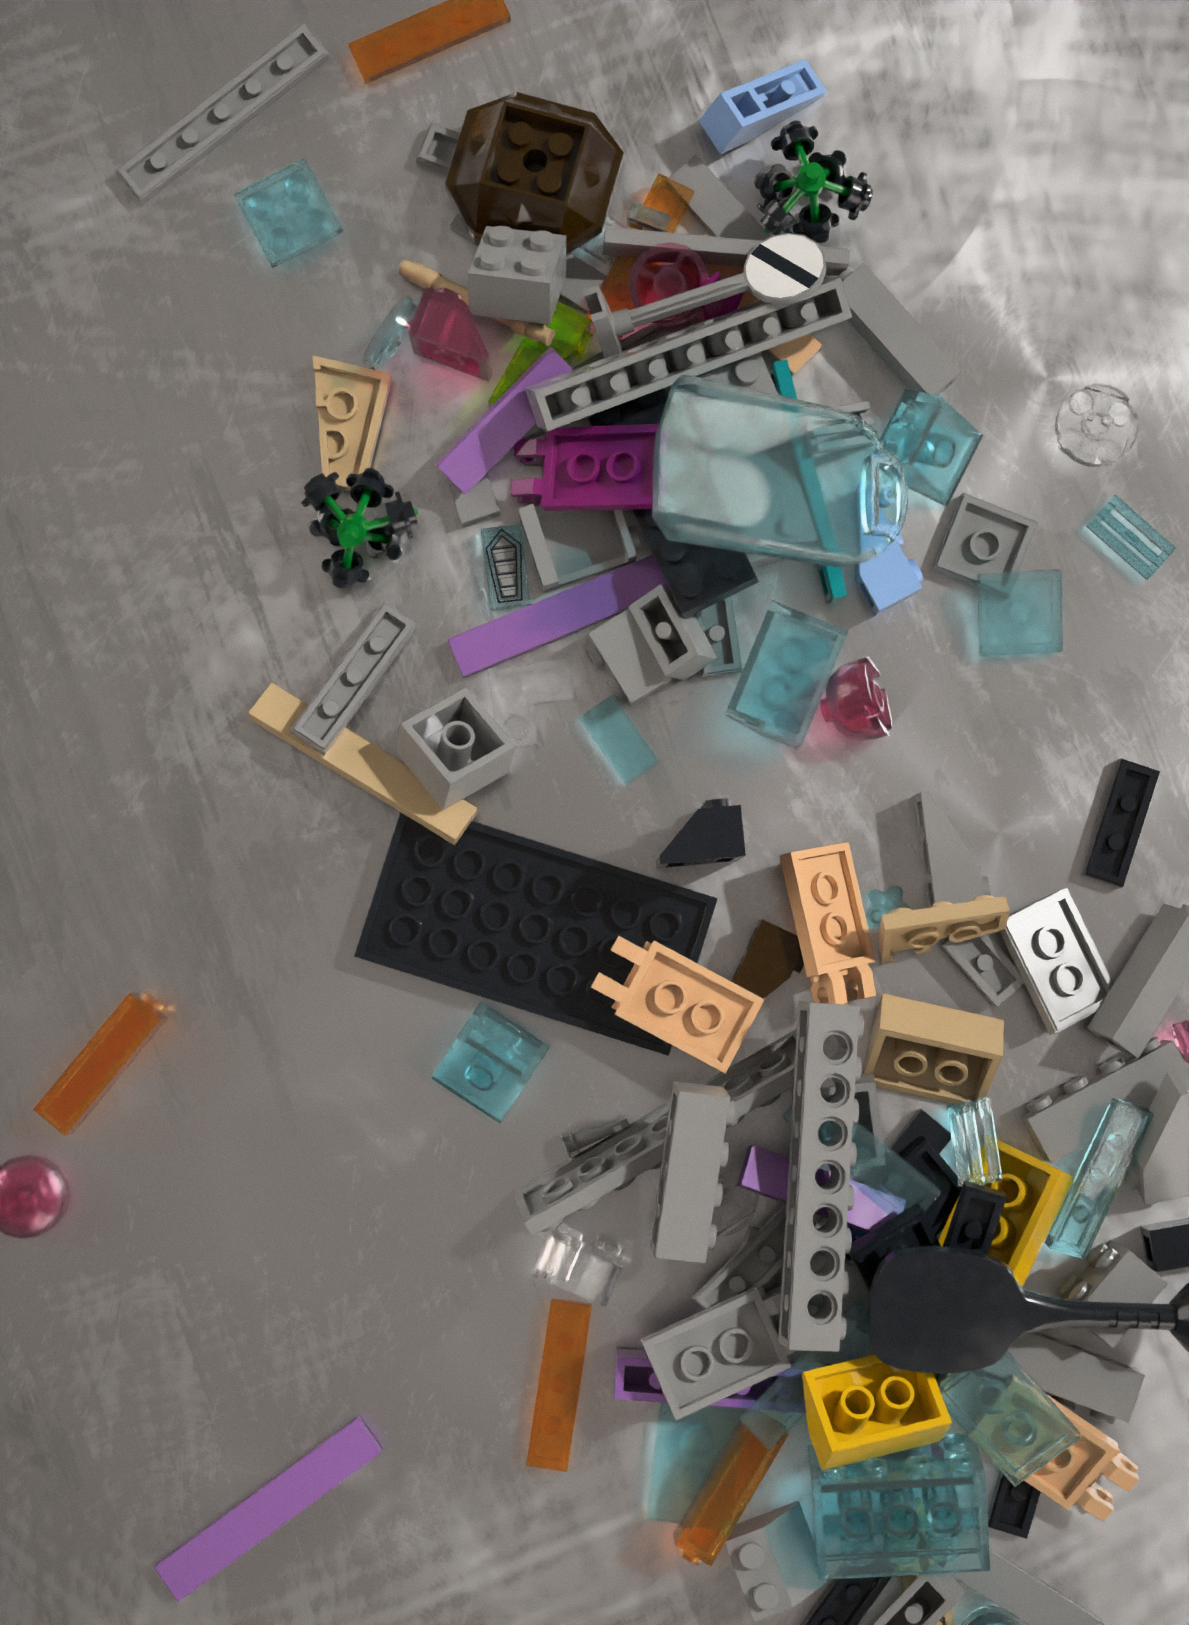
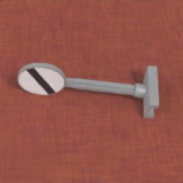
(776, 271)

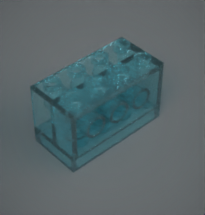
(902, 1512)

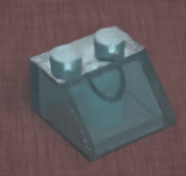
(930, 444)
(490, 1062)

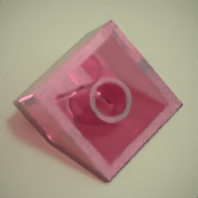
(448, 334)

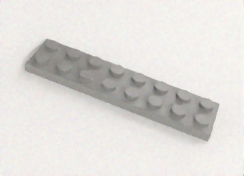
(640, 1147)

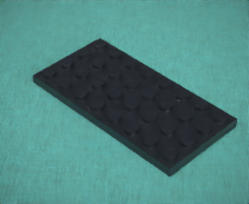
(524, 922)

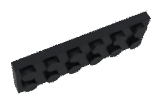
(693, 572)

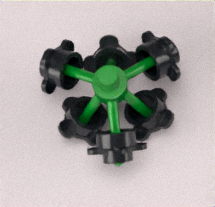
(814, 176)
(351, 529)

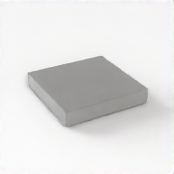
(983, 540)

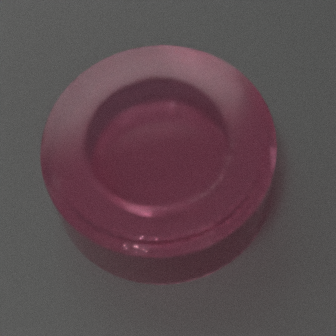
(1181, 1037)

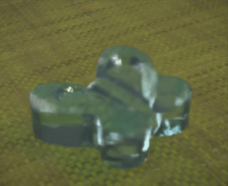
(882, 904)

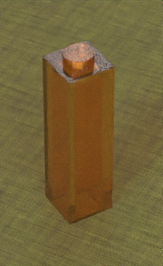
(101, 1062)
(724, 1496)

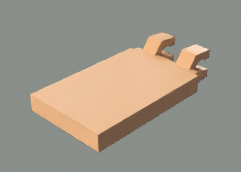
(830, 922)
(681, 1002)
(1073, 1473)

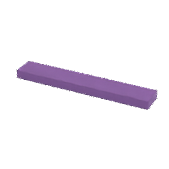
(555, 616)
(268, 1508)

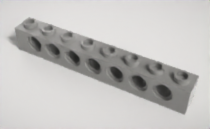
(683, 353)
(804, 1197)

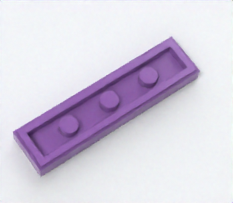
(498, 427)
(767, 1175)

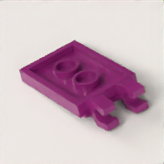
(589, 468)

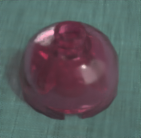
(666, 272)
(856, 701)
(31, 1196)

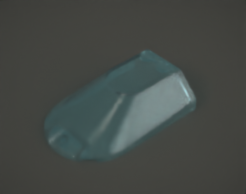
(773, 476)

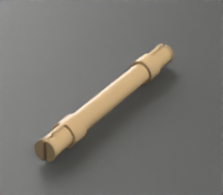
(432, 279)

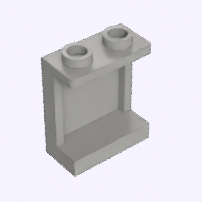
(577, 543)

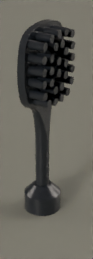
(965, 1309)

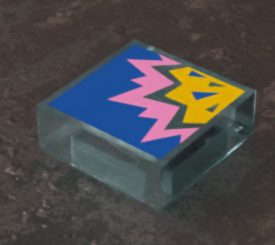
(646, 218)

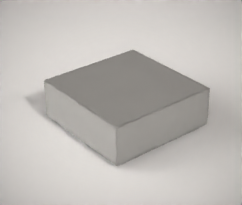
(476, 503)

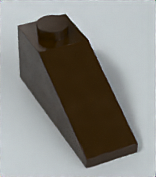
(768, 959)

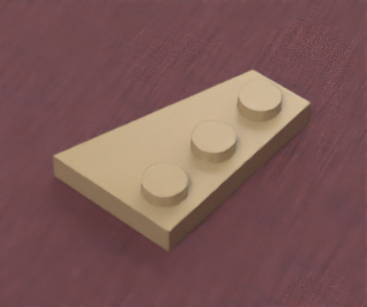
(349, 415)
(925, 927)

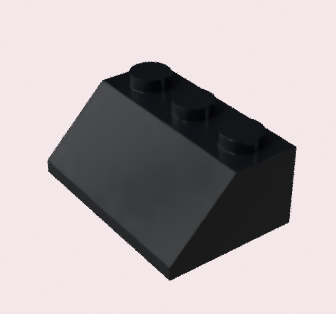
(708, 837)

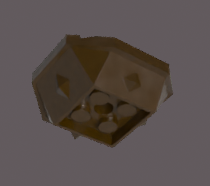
(519, 130)

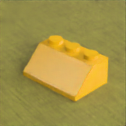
(1031, 1206)
(870, 1410)

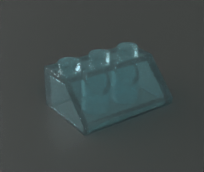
(786, 674)

